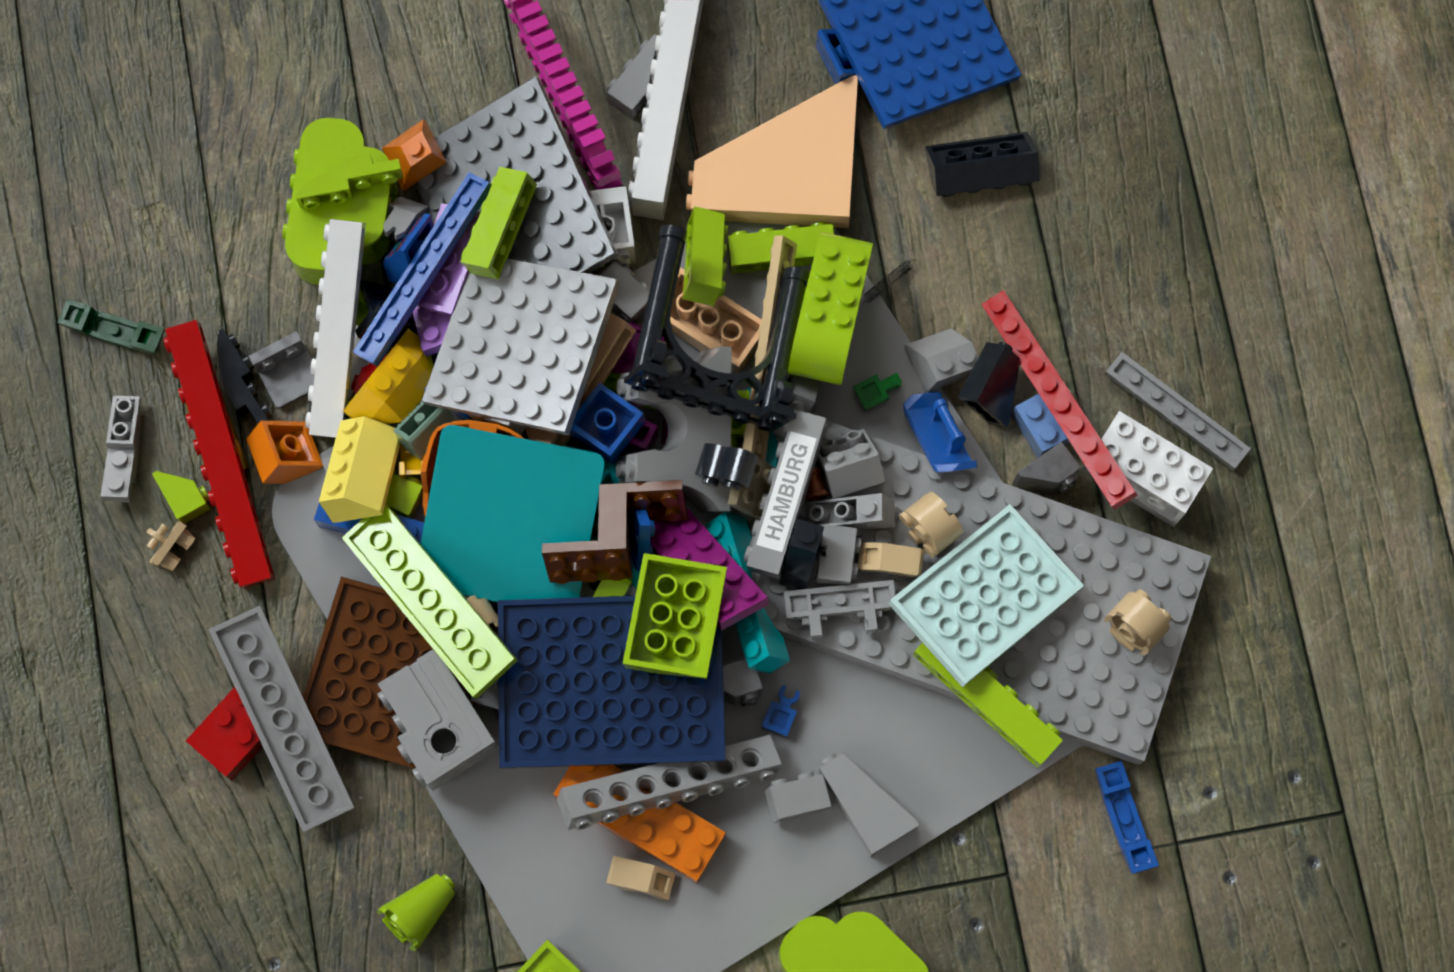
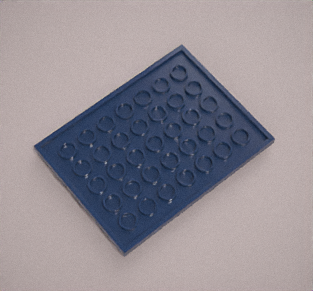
(579, 704)

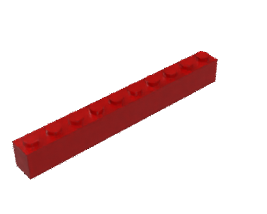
(219, 453)

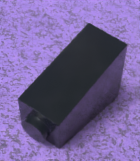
(993, 384)
(801, 555)

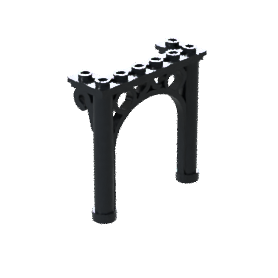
(651, 352)

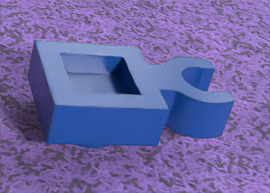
(780, 715)

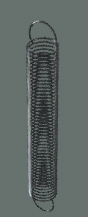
(877, 294)

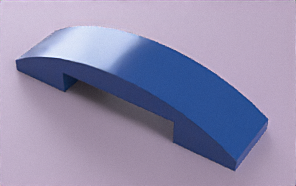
(1125, 818)

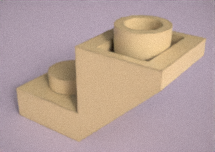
(891, 559)
(640, 877)

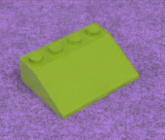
(674, 616)

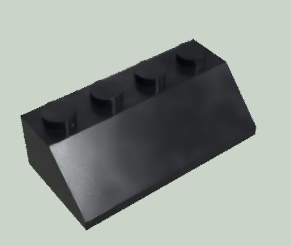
(982, 164)

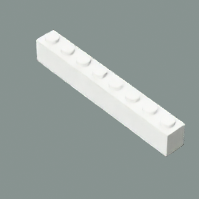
(336, 327)

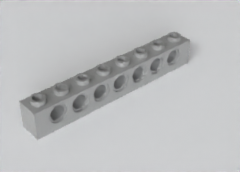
(579, 815)

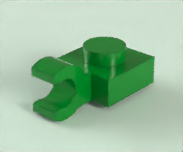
(874, 392)

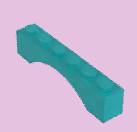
(758, 635)

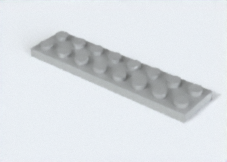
(281, 718)

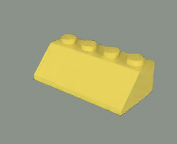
(359, 470)

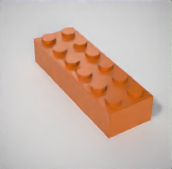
(666, 834)

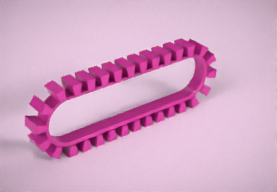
(564, 92)

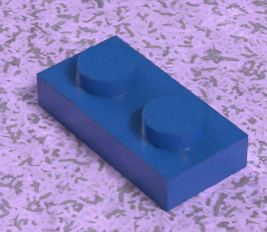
(643, 530)

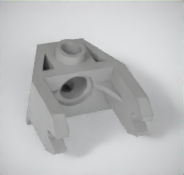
(401, 217)

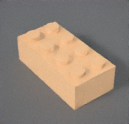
(715, 326)

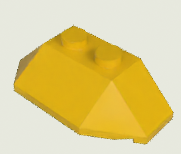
(395, 384)

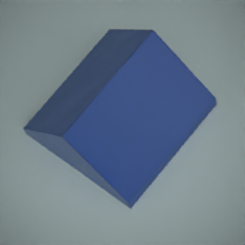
(833, 55)

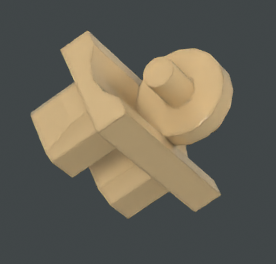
(177, 535)

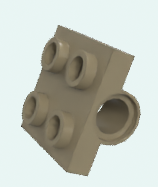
(749, 499)

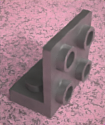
(284, 369)

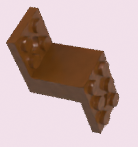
(613, 551)

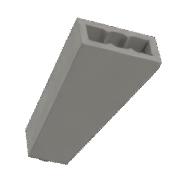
(868, 808)

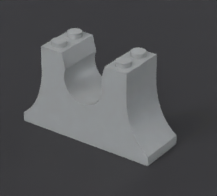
(685, 440)

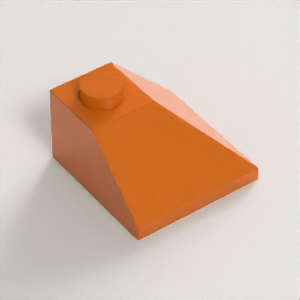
(416, 152)

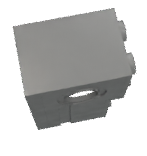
(436, 721)

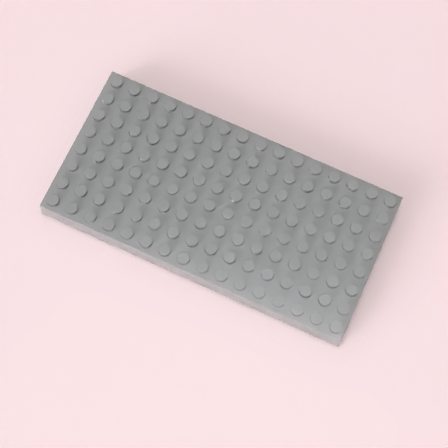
(1067, 663)

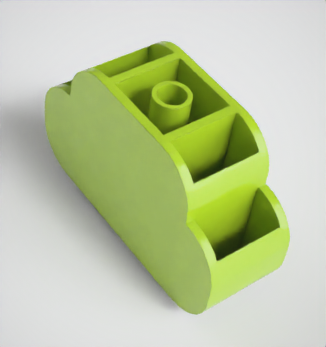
(322, 147)
(830, 308)
(852, 945)

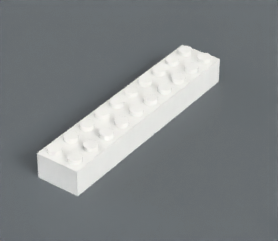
(664, 108)

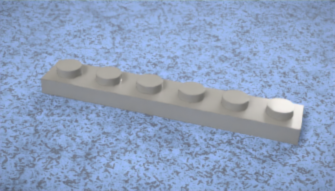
(1177, 411)

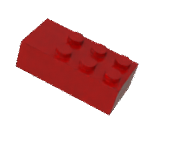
(227, 736)

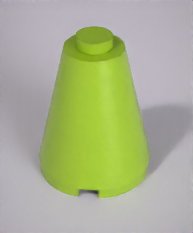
(418, 909)

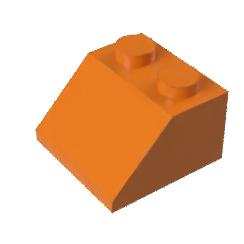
(283, 451)

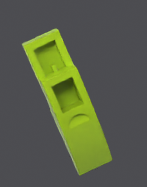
(336, 182)

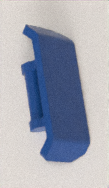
(937, 432)

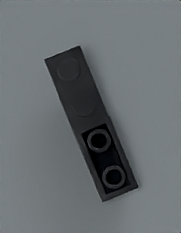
(235, 374)

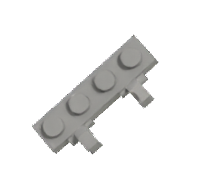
(817, 604)

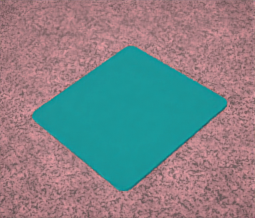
(498, 504)

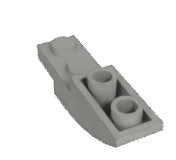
(123, 448)

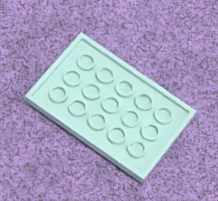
(985, 595)

